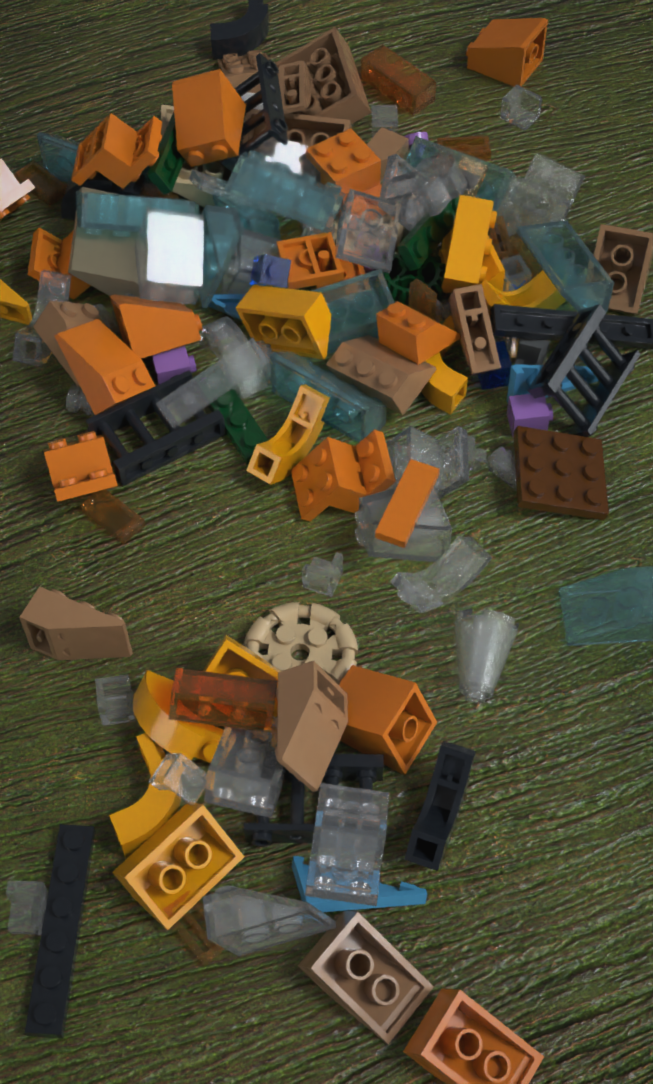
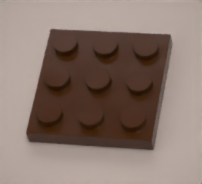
(560, 473)

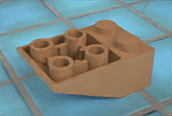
(240, 68)
(72, 628)
(309, 721)

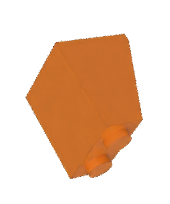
(508, 49)
(207, 118)
(154, 325)
(386, 717)

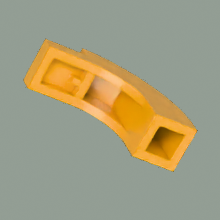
(536, 294)
(446, 386)
(277, 456)
(152, 710)
(152, 811)

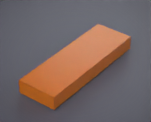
(407, 503)

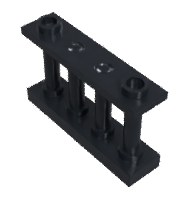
(271, 113)
(562, 364)
(154, 452)
(356, 767)

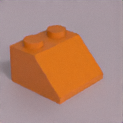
(413, 333)

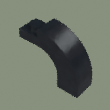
(242, 34)
(99, 182)
(441, 807)

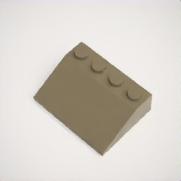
(104, 259)

